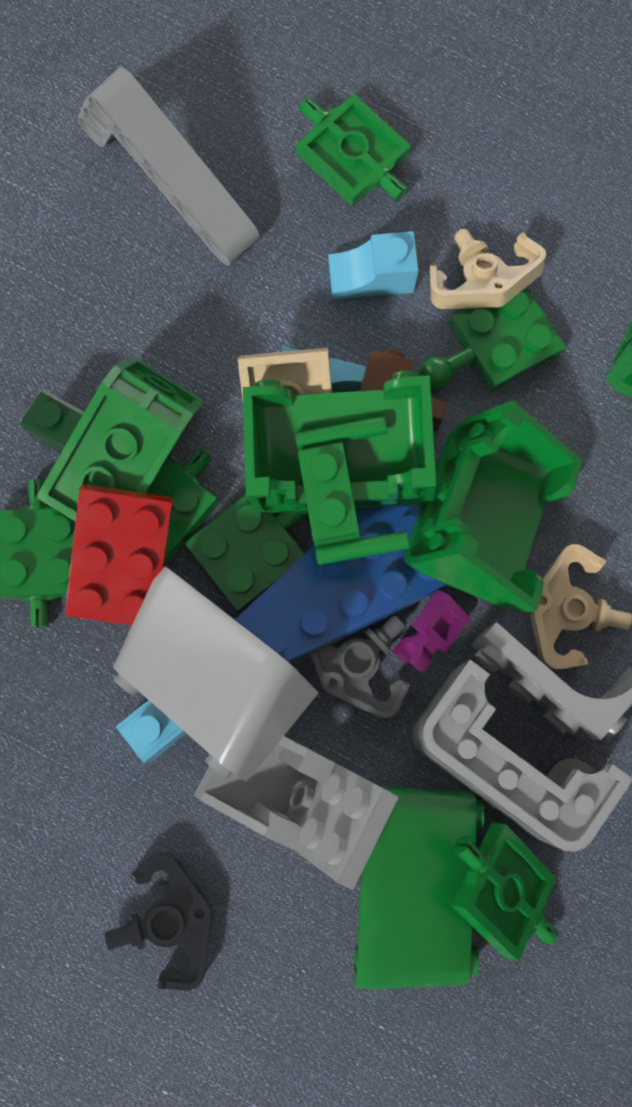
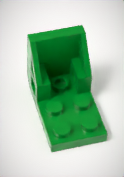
(121, 435)

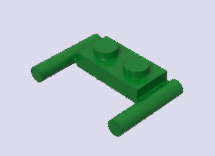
(330, 493)

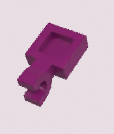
(437, 629)

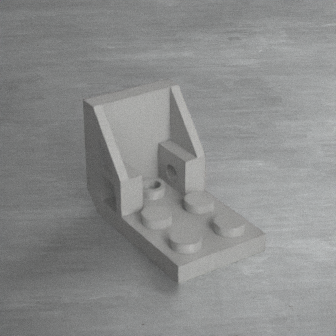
(306, 806)

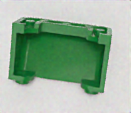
(382, 469)
(489, 505)
(406, 892)

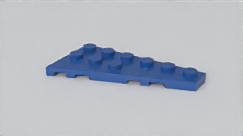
(329, 601)

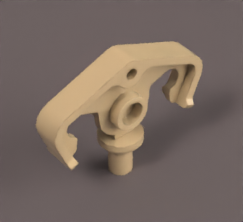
(486, 275)
(570, 608)

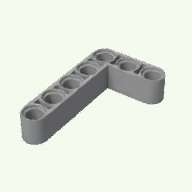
(127, 112)

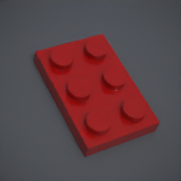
(115, 552)

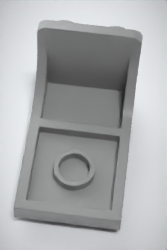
(564, 707)

